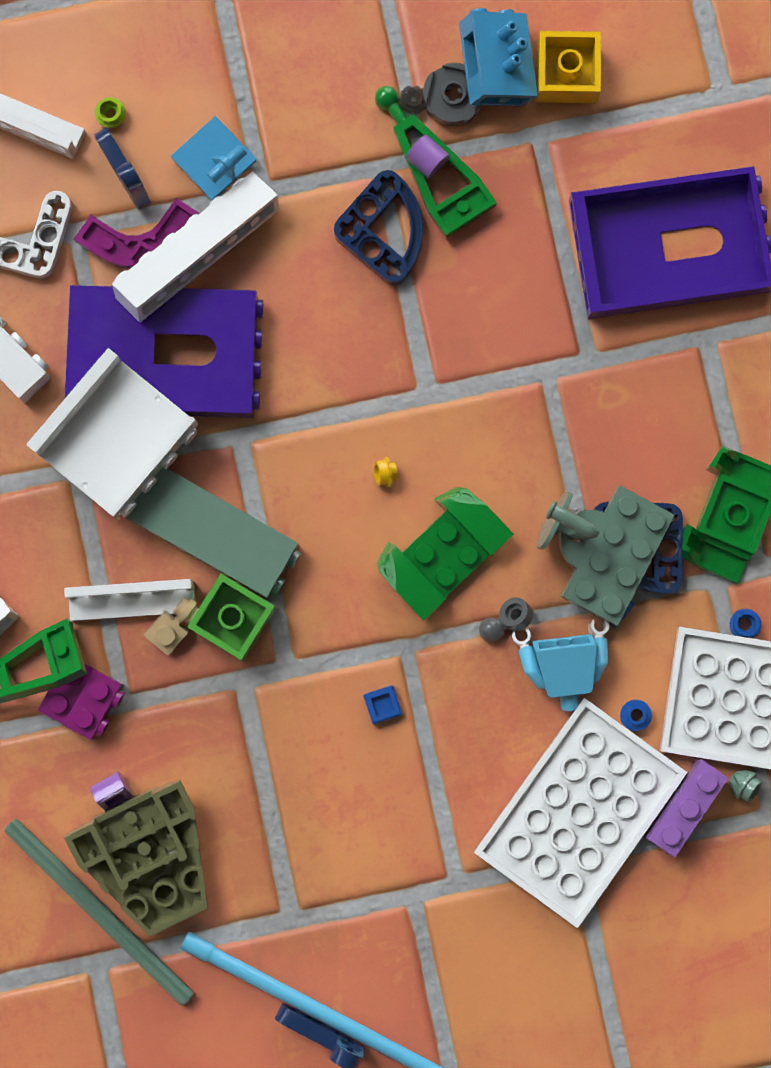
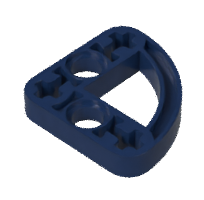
(364, 235)
(673, 534)

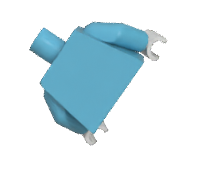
(565, 664)

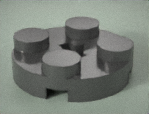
(439, 105)

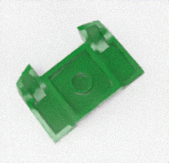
(731, 516)
(444, 551)

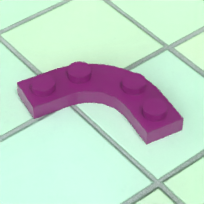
(124, 249)

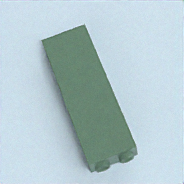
(216, 533)

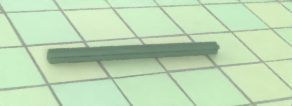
(99, 912)

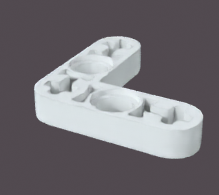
(30, 253)

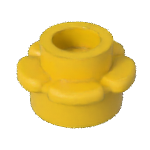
(385, 472)

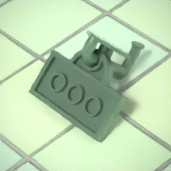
(612, 549)

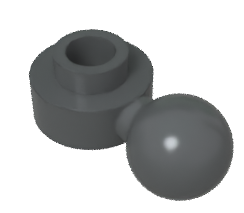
(492, 629)

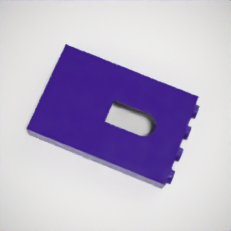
(623, 249)
(209, 390)

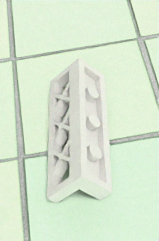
(40, 127)
(127, 599)

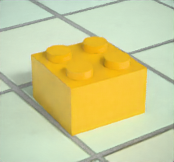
(568, 66)

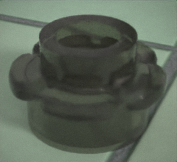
(406, 103)

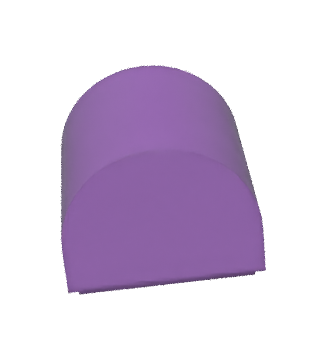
(427, 156)
(111, 791)

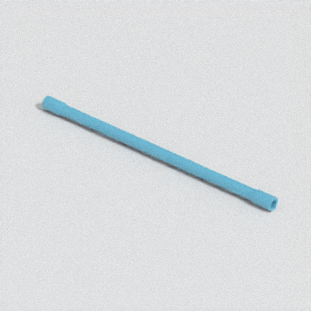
(209, 953)

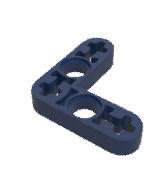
(123, 169)
(344, 1050)

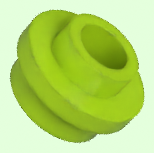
(110, 104)

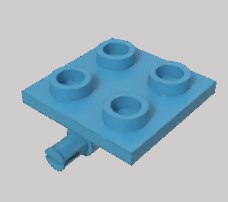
(213, 158)

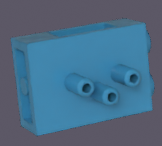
(498, 58)

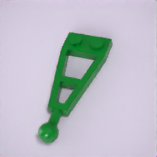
(462, 206)
(62, 656)

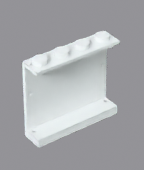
(113, 435)

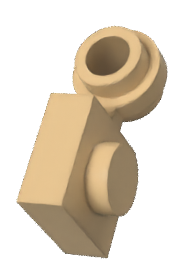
(167, 630)

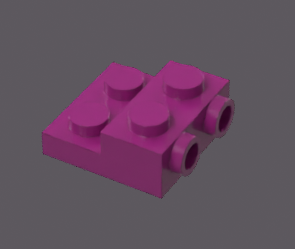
(84, 703)

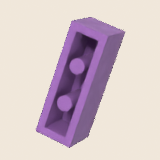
(686, 807)

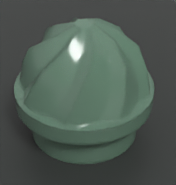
(745, 785)

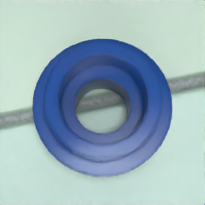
(752, 617)
(625, 715)

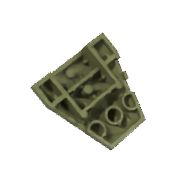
(146, 856)

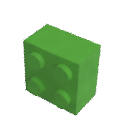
(232, 617)

